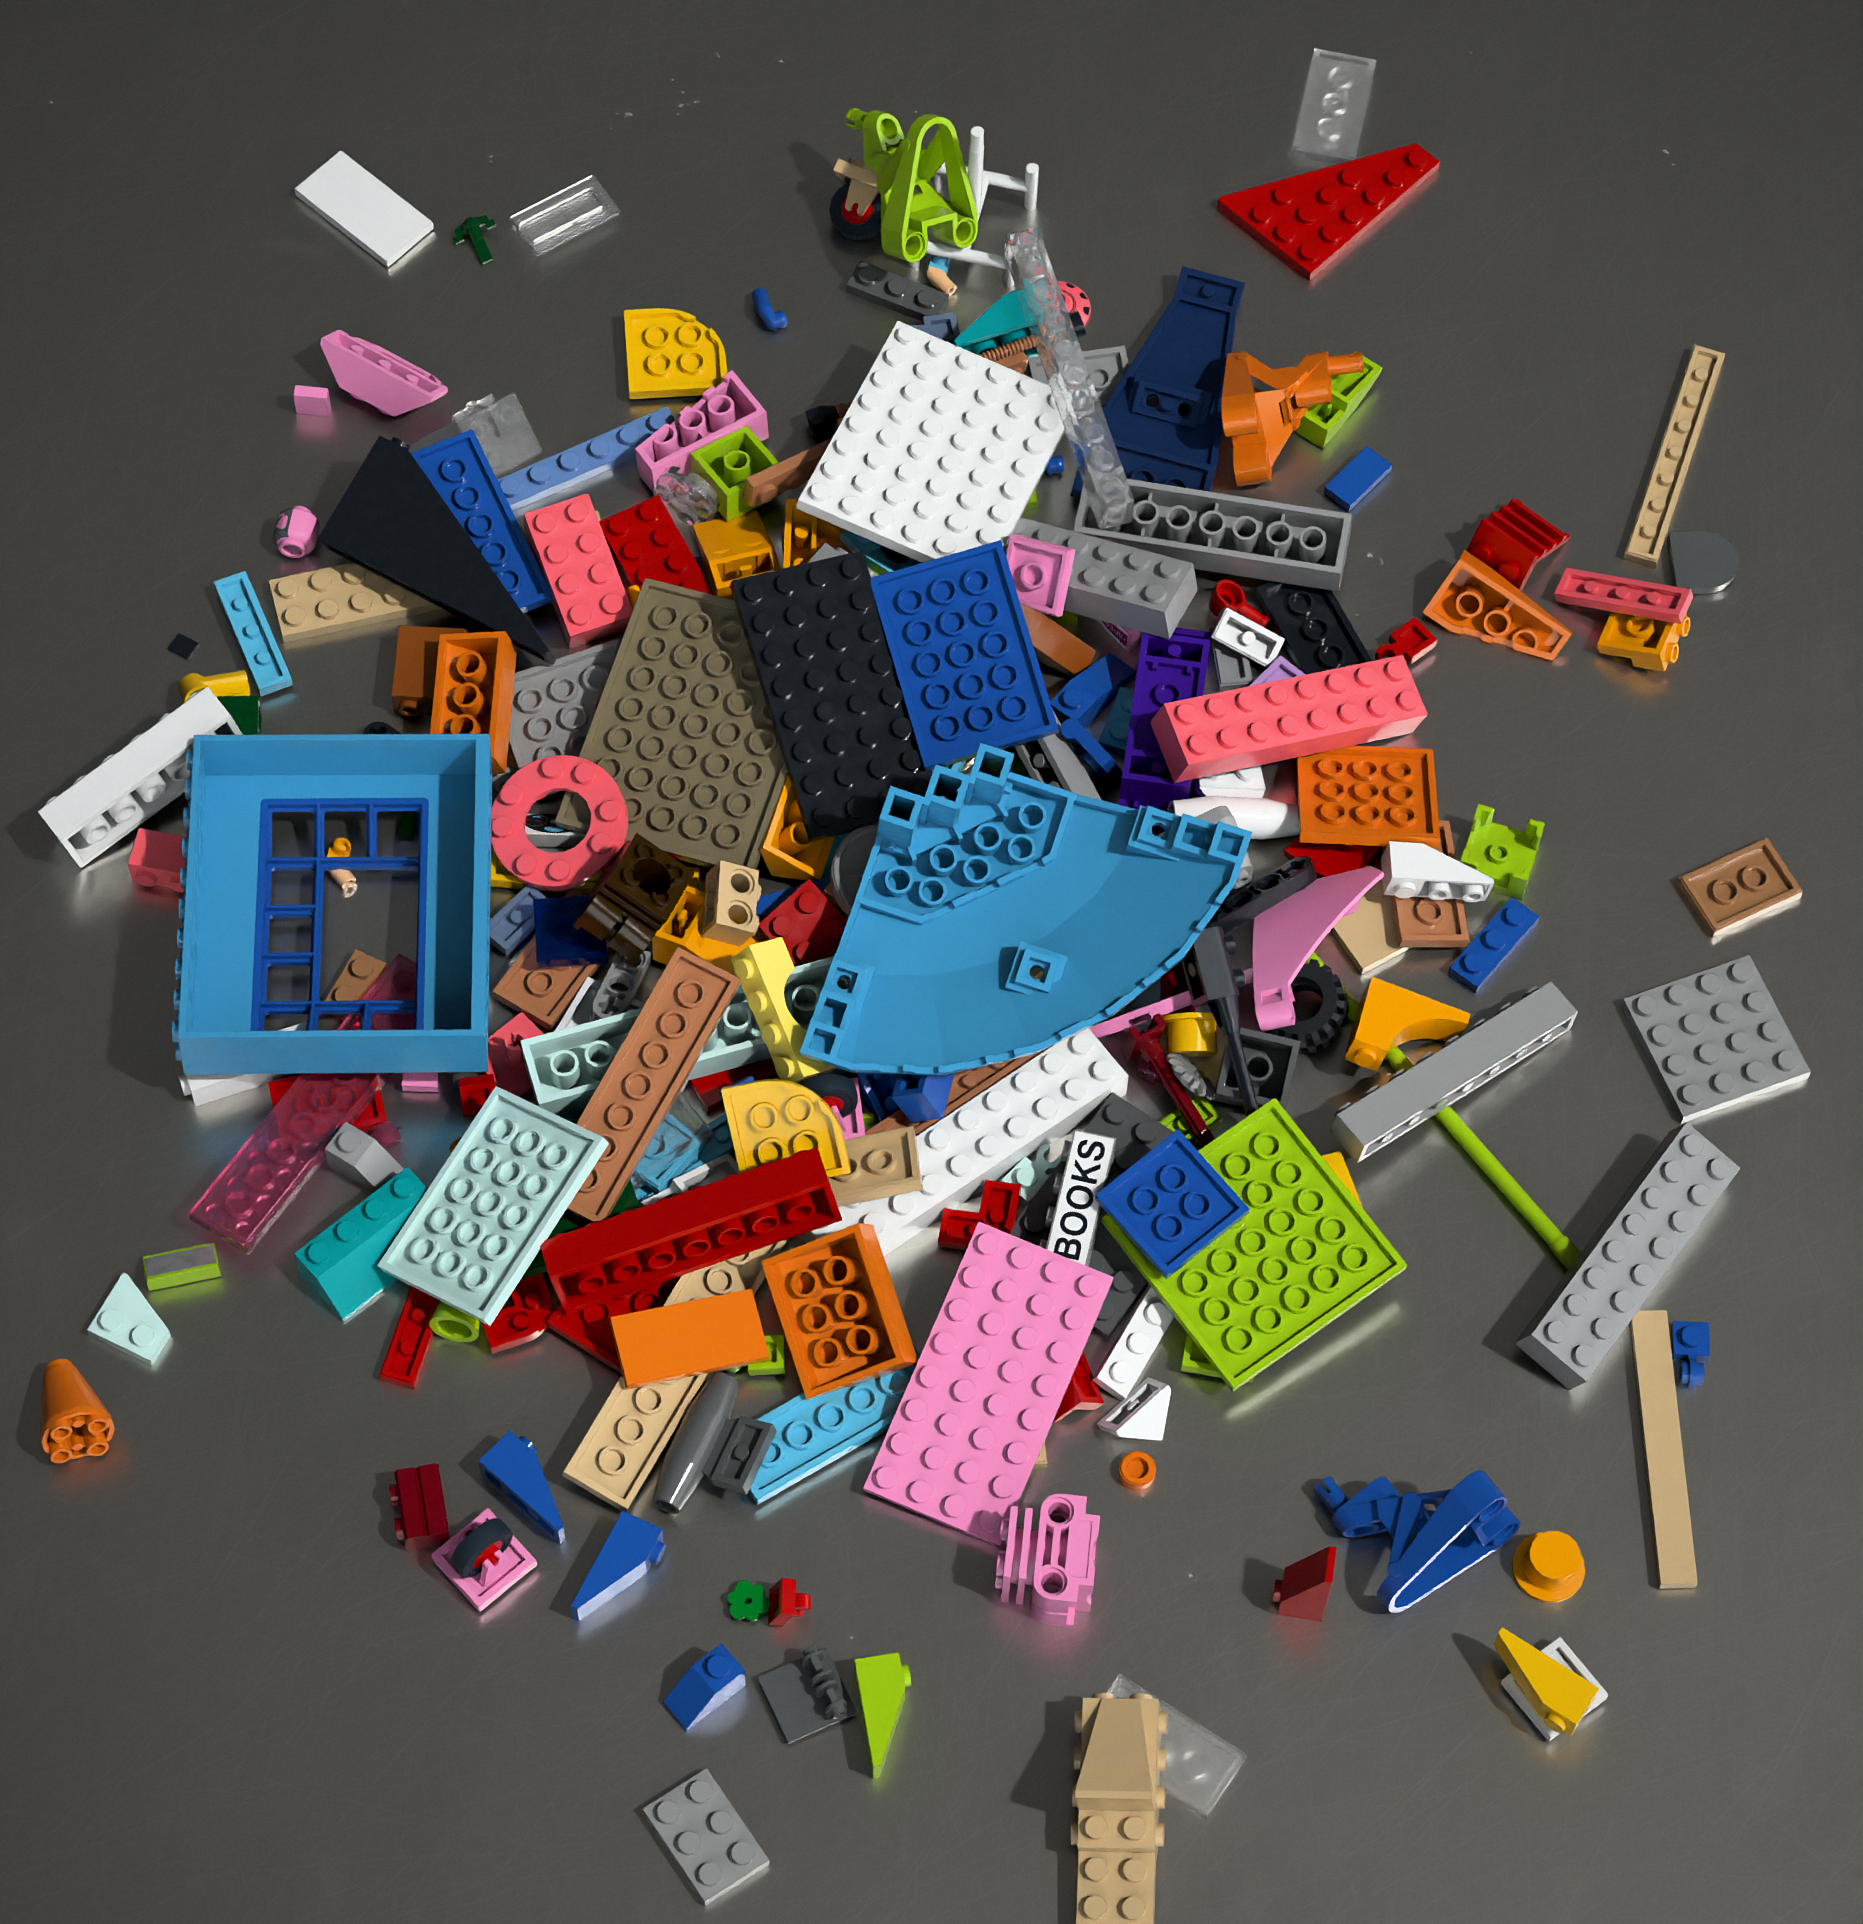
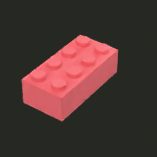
(578, 570)

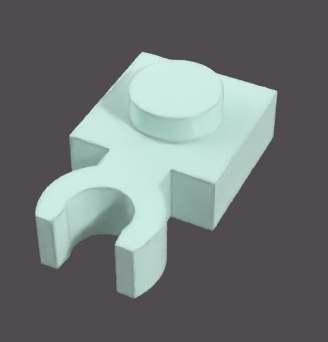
(1032, 1174)

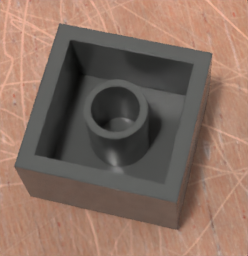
(1270, 1065)

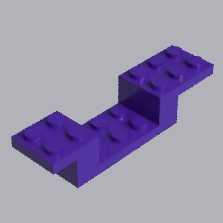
(1165, 674)

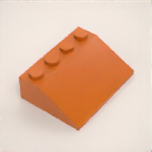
(839, 1311)

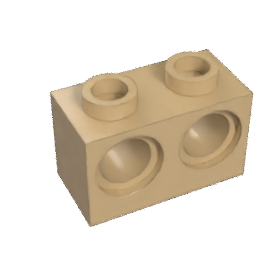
(723, 902)

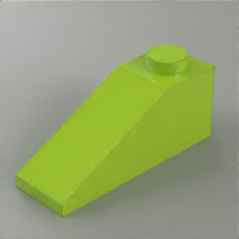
(881, 1696)

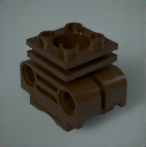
(634, 897)

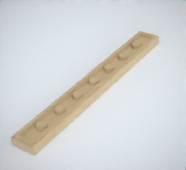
(1674, 456)
(1663, 1450)

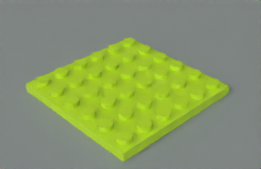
(1282, 1267)

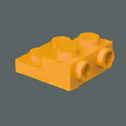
(1644, 640)

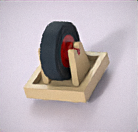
(857, 204)

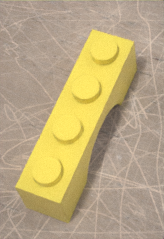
(763, 977)

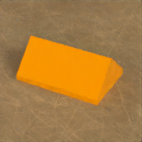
(787, 844)

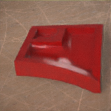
(1332, 858)

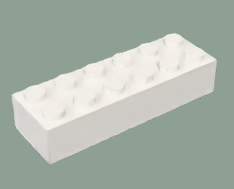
(135, 780)

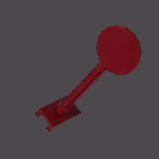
(1148, 1046)

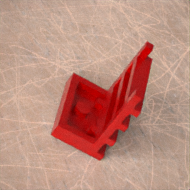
(1515, 541)

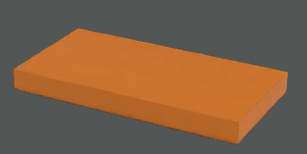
(689, 1339)

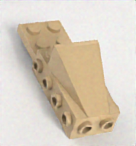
(1118, 1807)

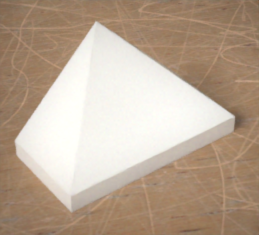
(1141, 1413)

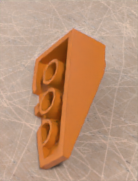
(1489, 607)

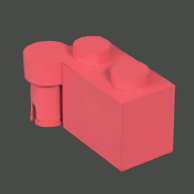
(157, 859)

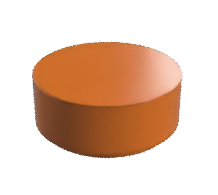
(1137, 1470)

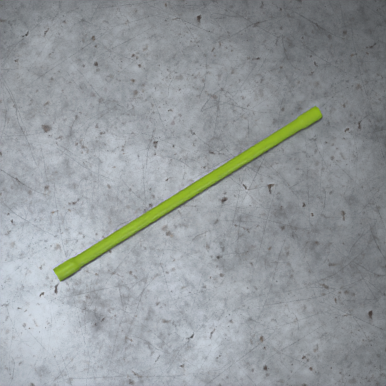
(1559, 1244)

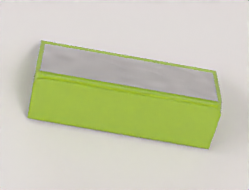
(181, 1266)

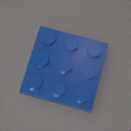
(1172, 1204)

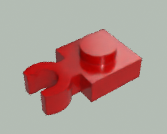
(1409, 640)

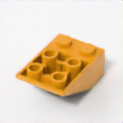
(734, 550)
(685, 931)

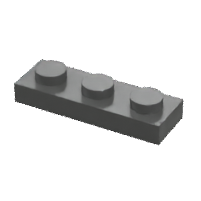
(895, 292)

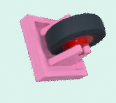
(843, 1098)
(483, 1559)

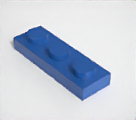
(1493, 944)

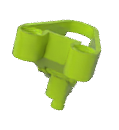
(905, 164)

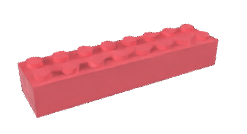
(1288, 718)

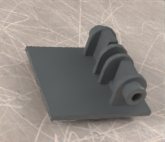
(807, 1694)

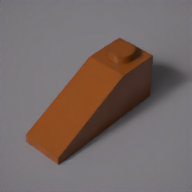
(1056, 645)

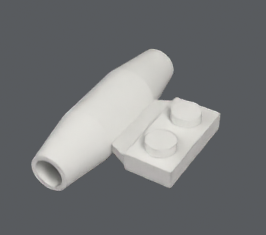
(1243, 795)

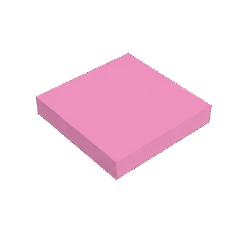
(1040, 572)

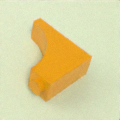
(1395, 1016)

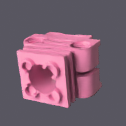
(1051, 1559)

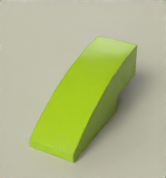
(1348, 390)

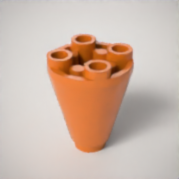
(72, 1415)

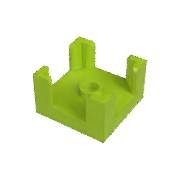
(1502, 851)

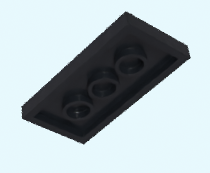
(1312, 626)

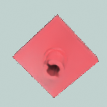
(506, 1056)

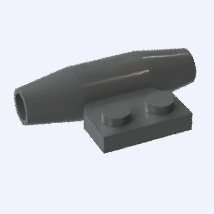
(712, 1447)

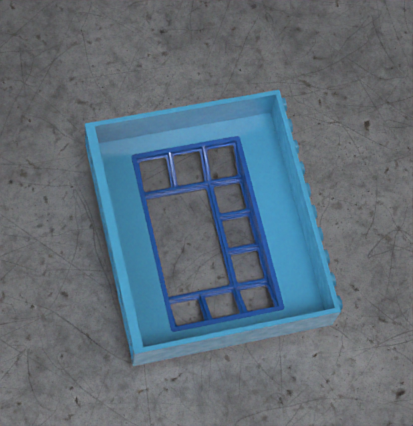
(228, 905)

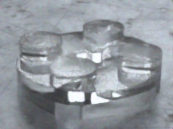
(687, 495)

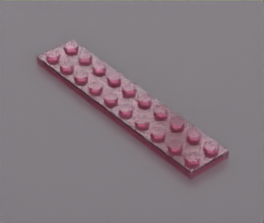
(295, 1133)

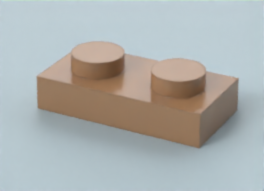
(356, 979)

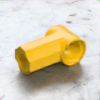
(221, 684)

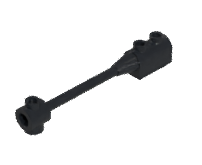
(1217, 984)

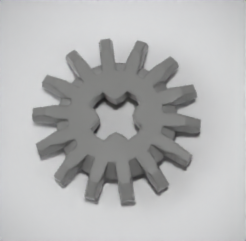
(1190, 1076)

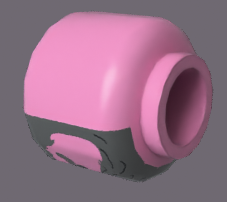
(296, 532)

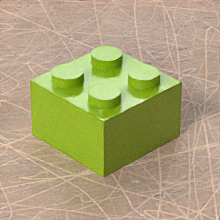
(728, 464)

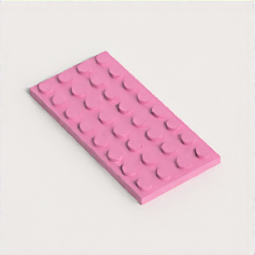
(988, 1383)

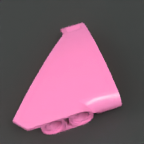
(1290, 934)

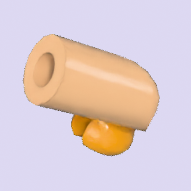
(341, 848)

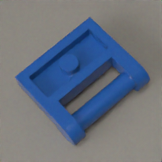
(1091, 750)

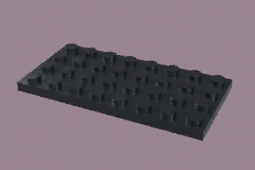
(830, 691)

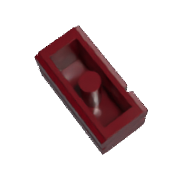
(421, 1507)

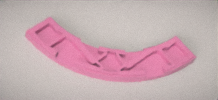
(1146, 1013)

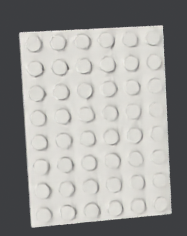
(935, 450)

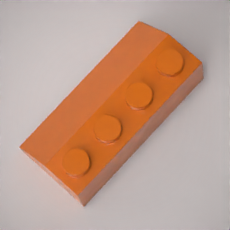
(476, 689)

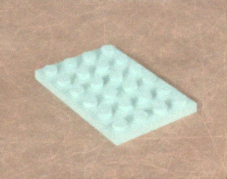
(493, 1205)

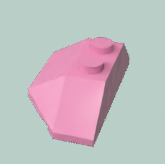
(379, 375)

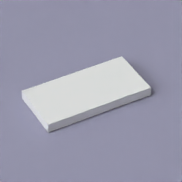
(364, 208)

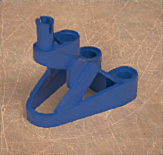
(1427, 1544)

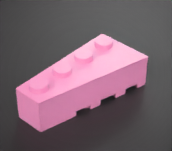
(711, 418)

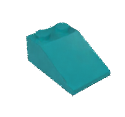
(997, 326)

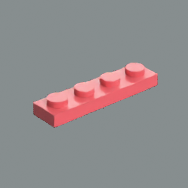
(1623, 595)

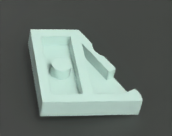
(130, 1323)

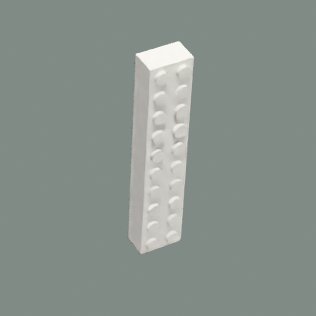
(992, 1136)

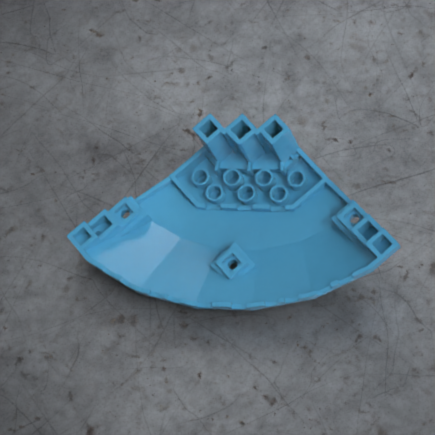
(1000, 882)

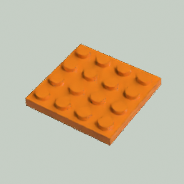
(1368, 796)

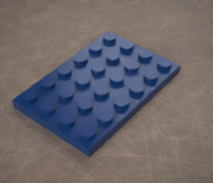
(963, 655)

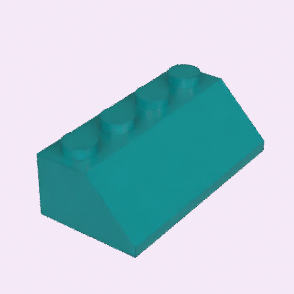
(346, 1254)

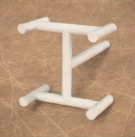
(979, 181)

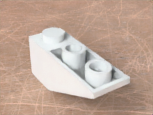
(1425, 872)

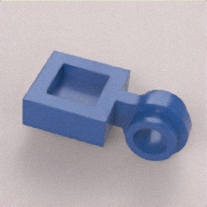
(1690, 1343)

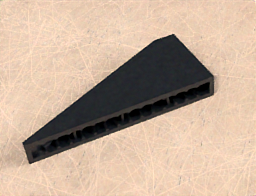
(409, 536)

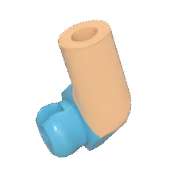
(937, 274)

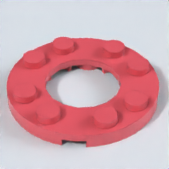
(586, 859)

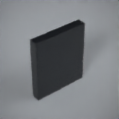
(183, 646)

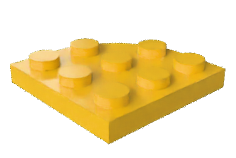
(671, 354)
(780, 1118)

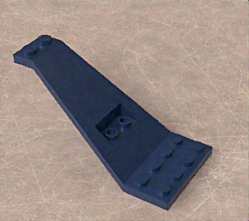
(1179, 365)

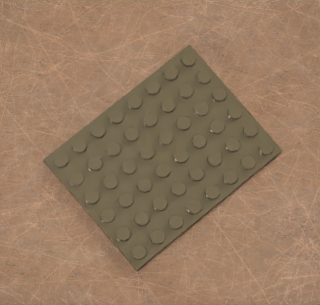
(686, 732)

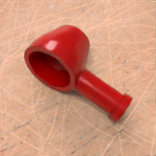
(1231, 595)

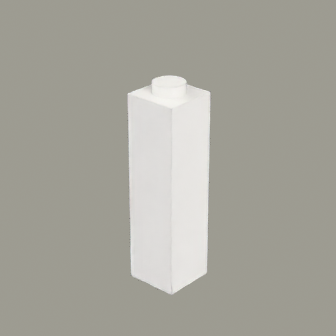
(212, 1087)

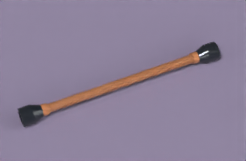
(826, 416)

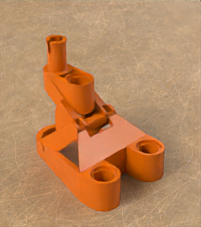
(1264, 420)

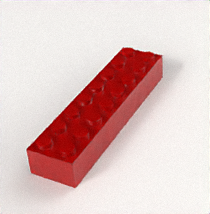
(690, 1231)

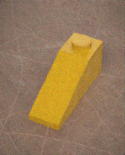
(1549, 1686)

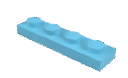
(253, 633)

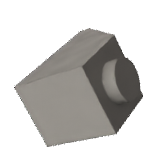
(361, 1158)

